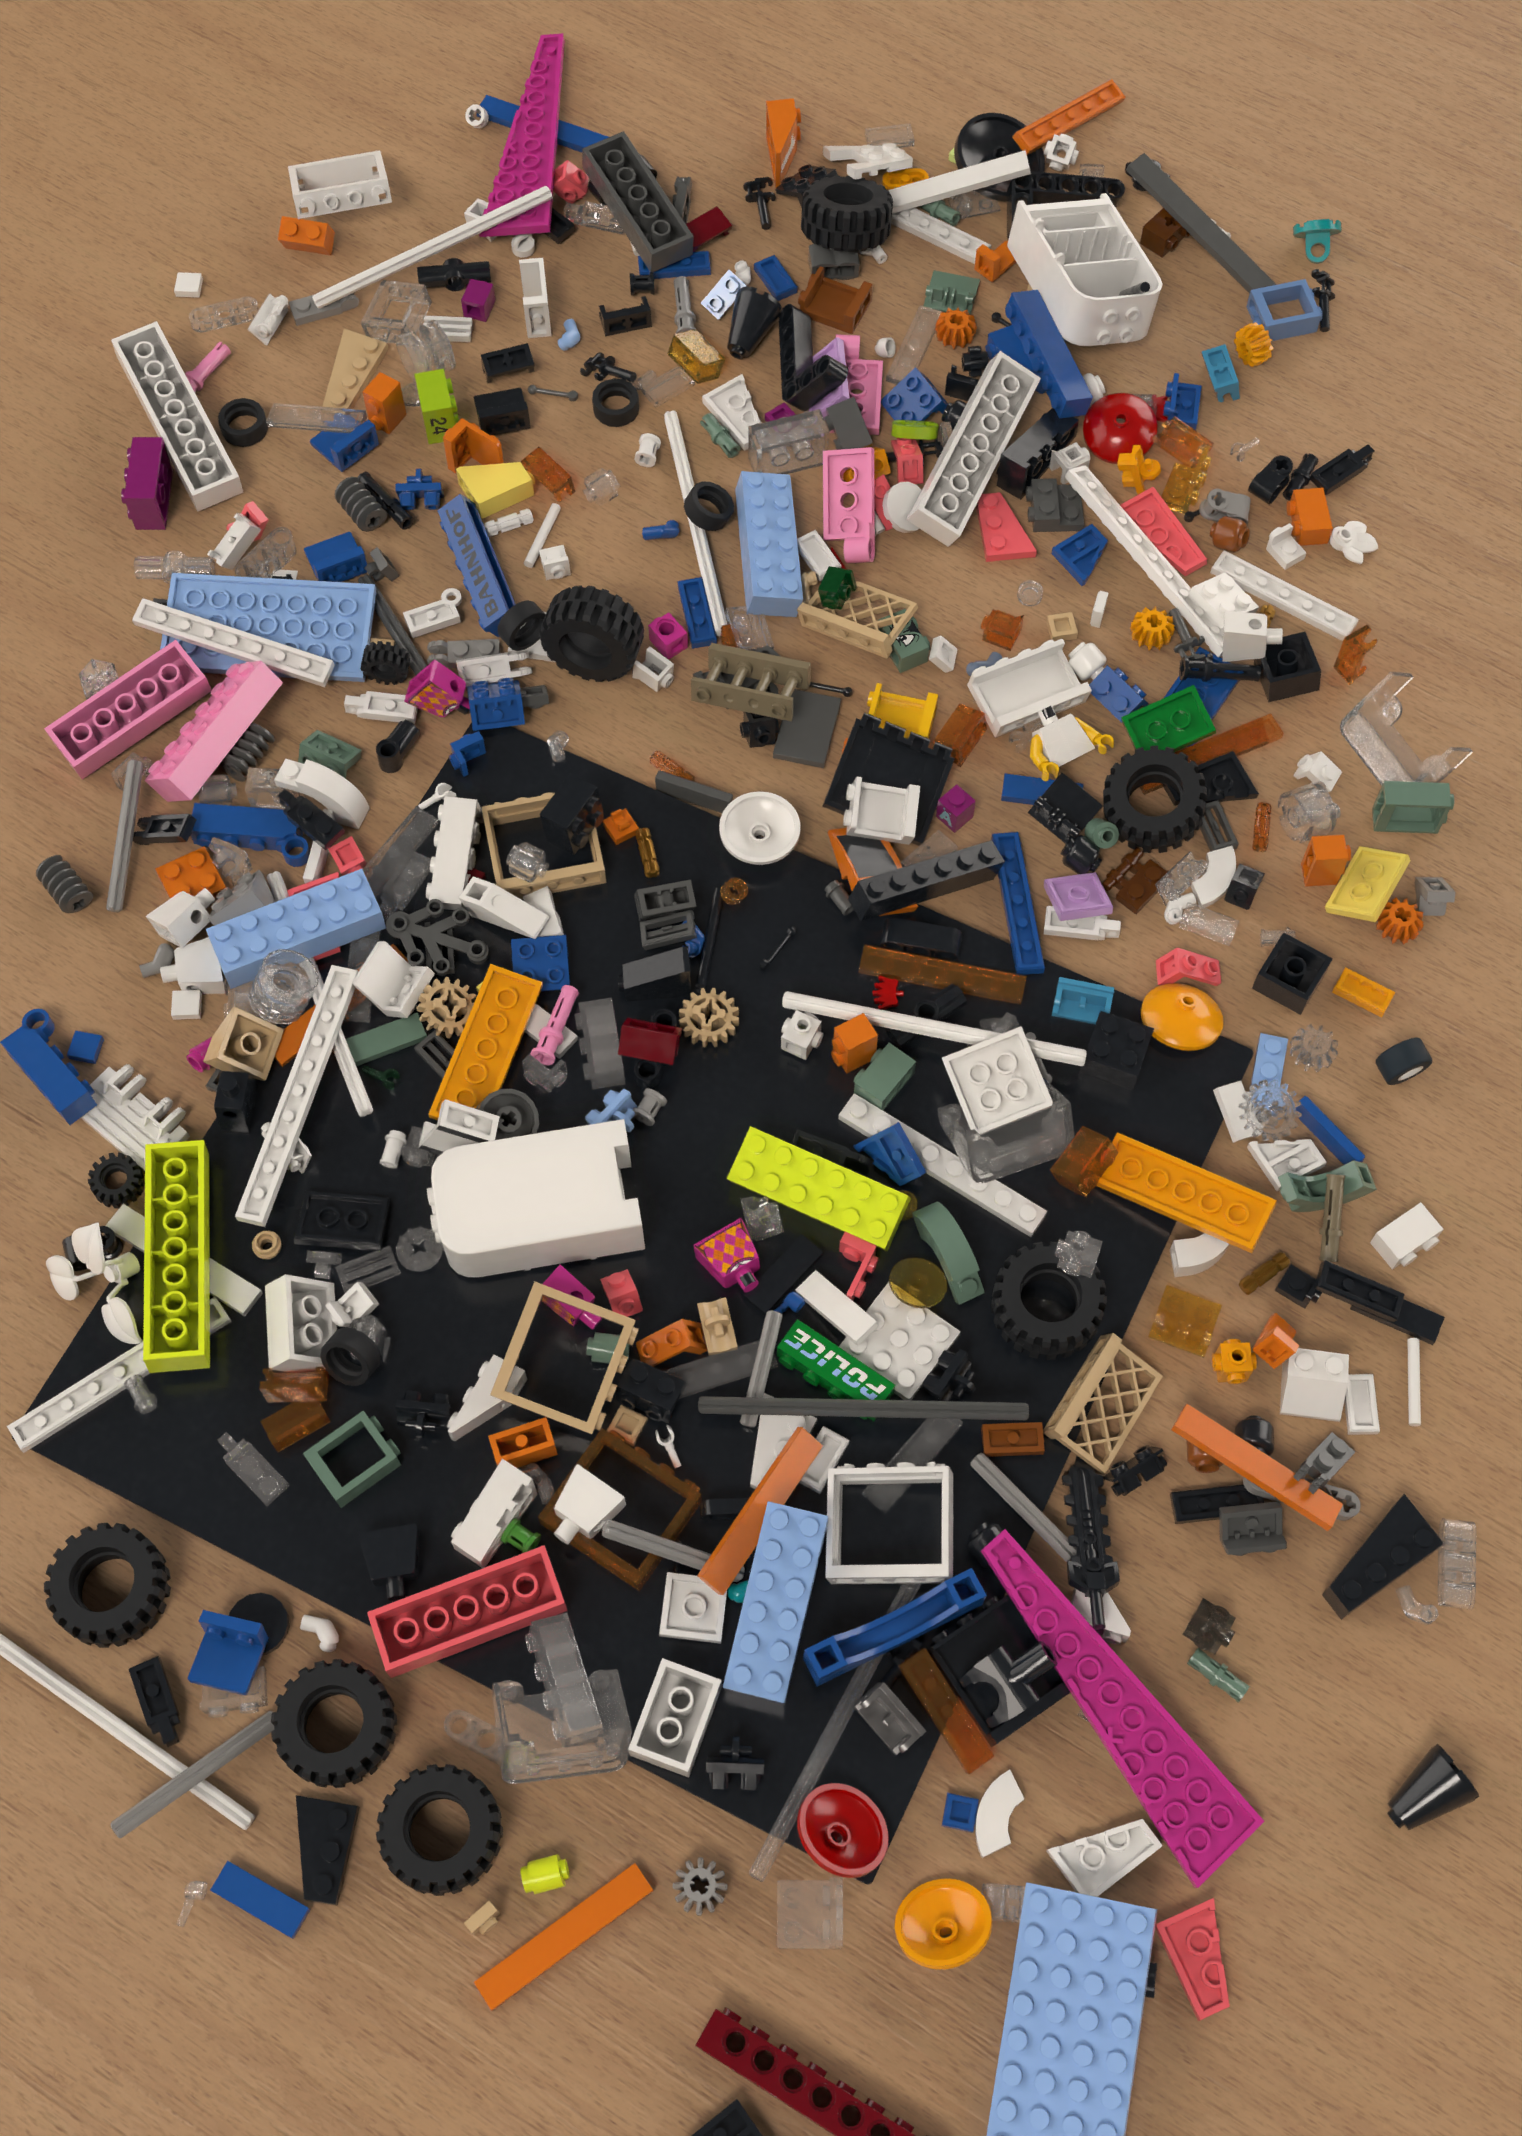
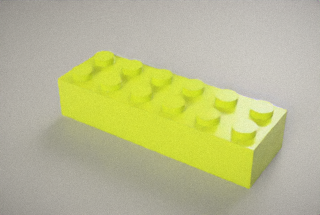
(818, 1188)

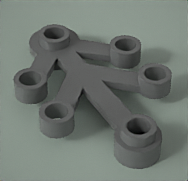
(434, 935)

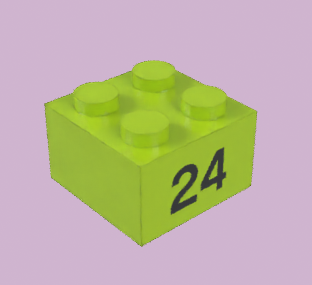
(436, 403)

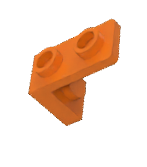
(993, 262)
(671, 1341)
(1276, 1341)

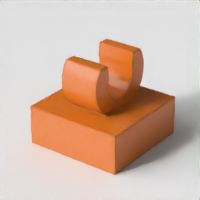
(620, 826)

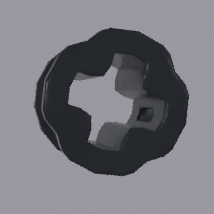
(642, 283)

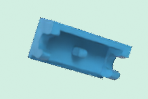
(1221, 372)
(1081, 1000)

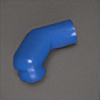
(695, 945)

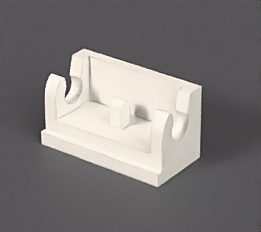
(235, 542)

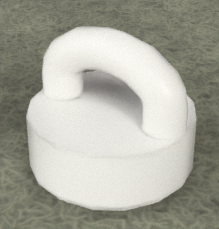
(523, 245)

